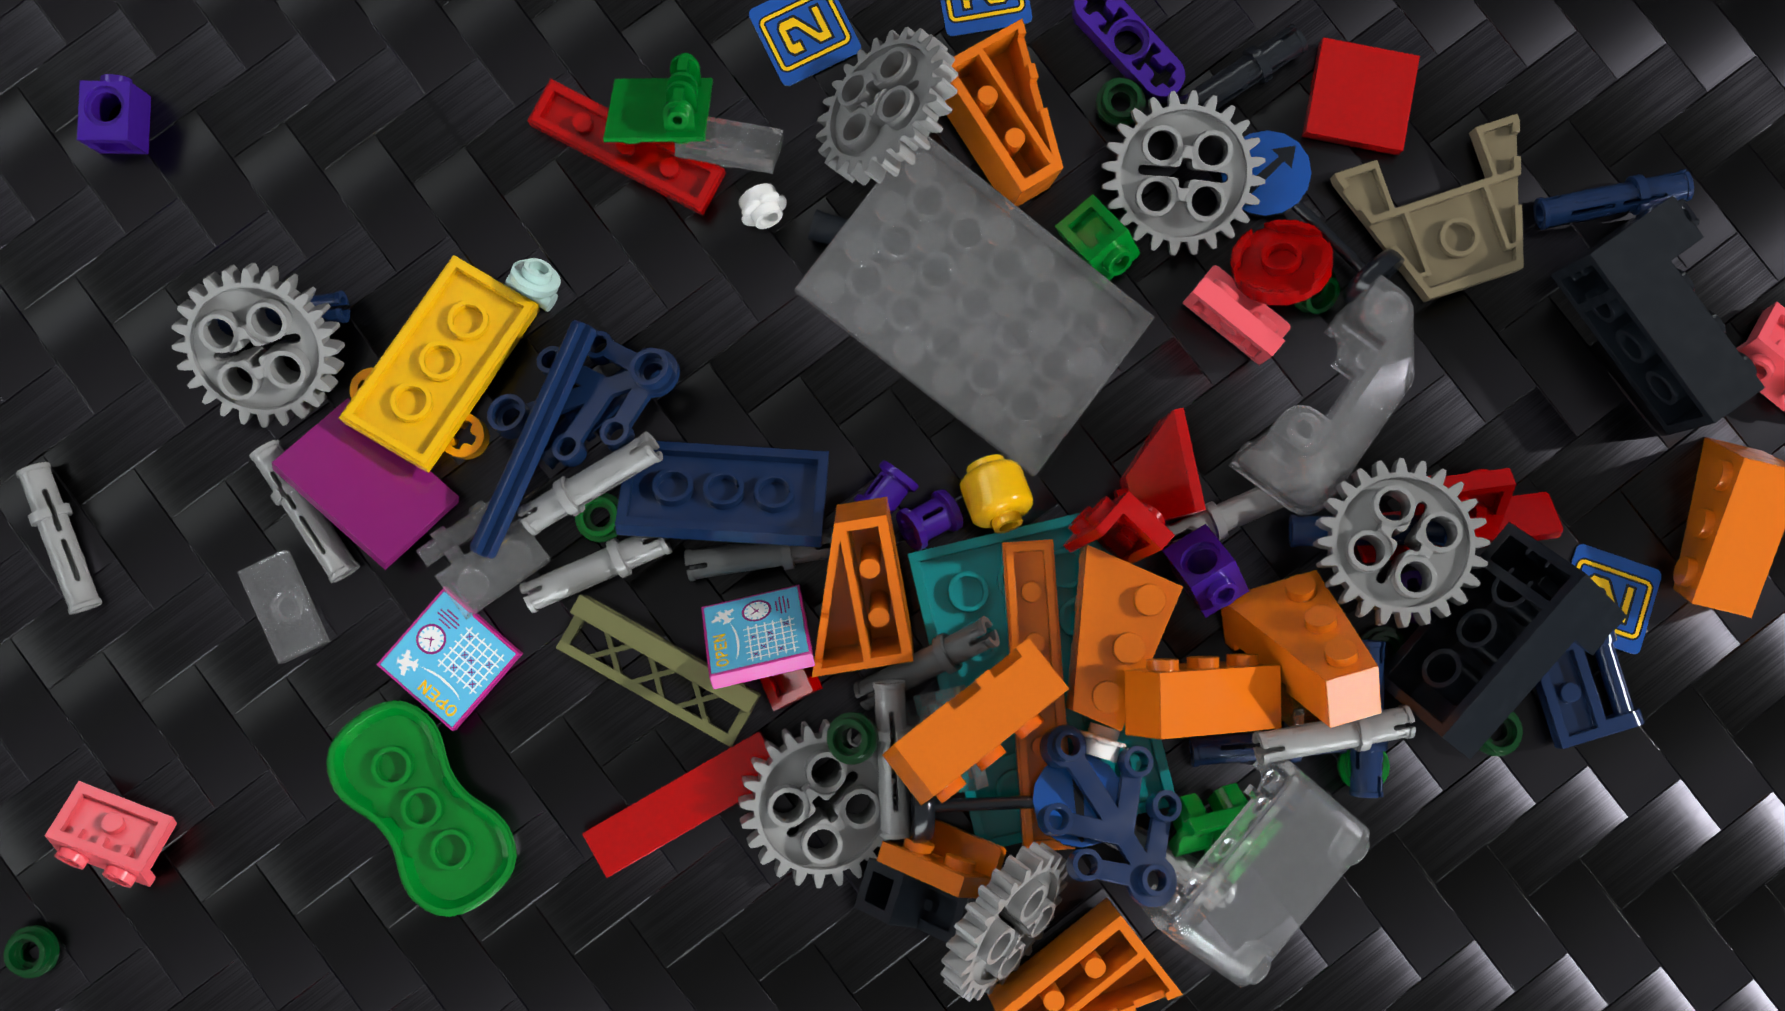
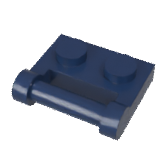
(1573, 701)

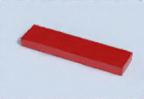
(582, 126)
(675, 807)

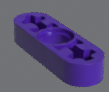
(1162, 59)

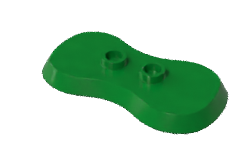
(443, 839)

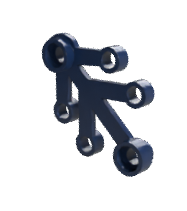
(594, 397)
(1114, 821)

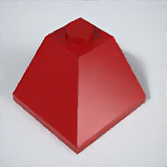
(1166, 470)

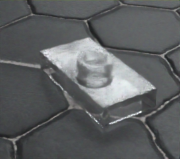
(736, 145)
(283, 606)

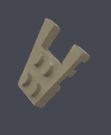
(1454, 235)

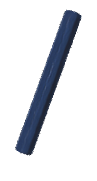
(533, 439)

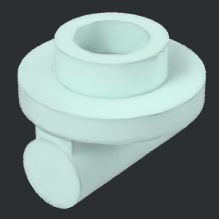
(536, 281)

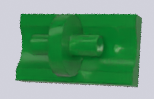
(1200, 829)

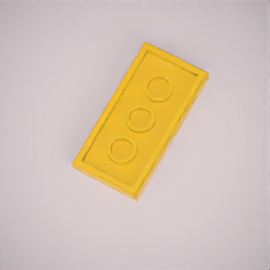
(440, 363)

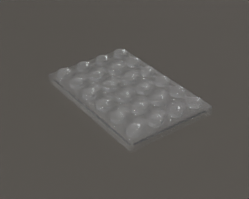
(975, 305)

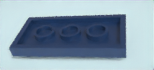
(728, 495)

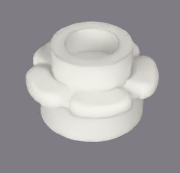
(762, 206)
(1102, 742)

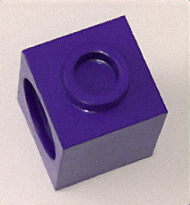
(125, 133)
(1206, 570)

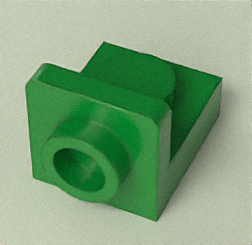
(1099, 238)

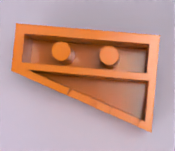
(1003, 115)
(1731, 527)
(864, 594)
(1116, 628)
(1313, 642)
(1202, 697)
(975, 724)
(1088, 968)

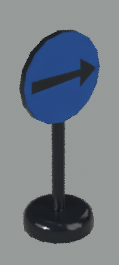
(1286, 182)
(1050, 788)

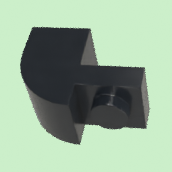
(909, 902)

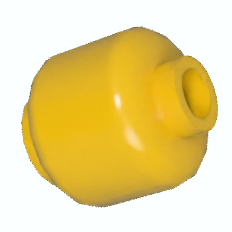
(996, 493)

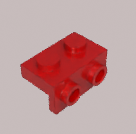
(1122, 527)

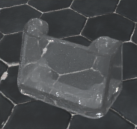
(1312, 453)
(1262, 875)

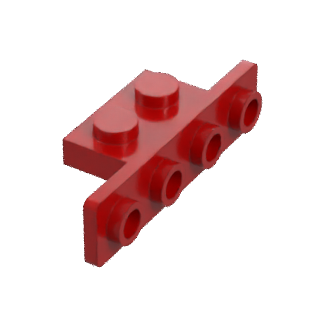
(1494, 490)

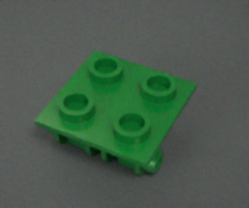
(661, 108)

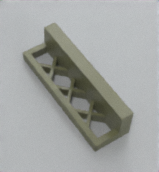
(661, 651)

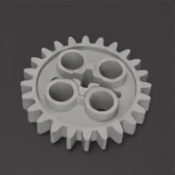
(887, 106)
(1187, 127)
(242, 303)
(1441, 568)
(790, 771)
(987, 947)

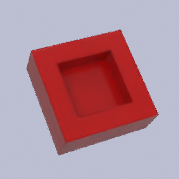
(790, 687)

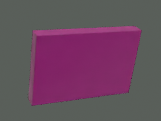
(364, 488)

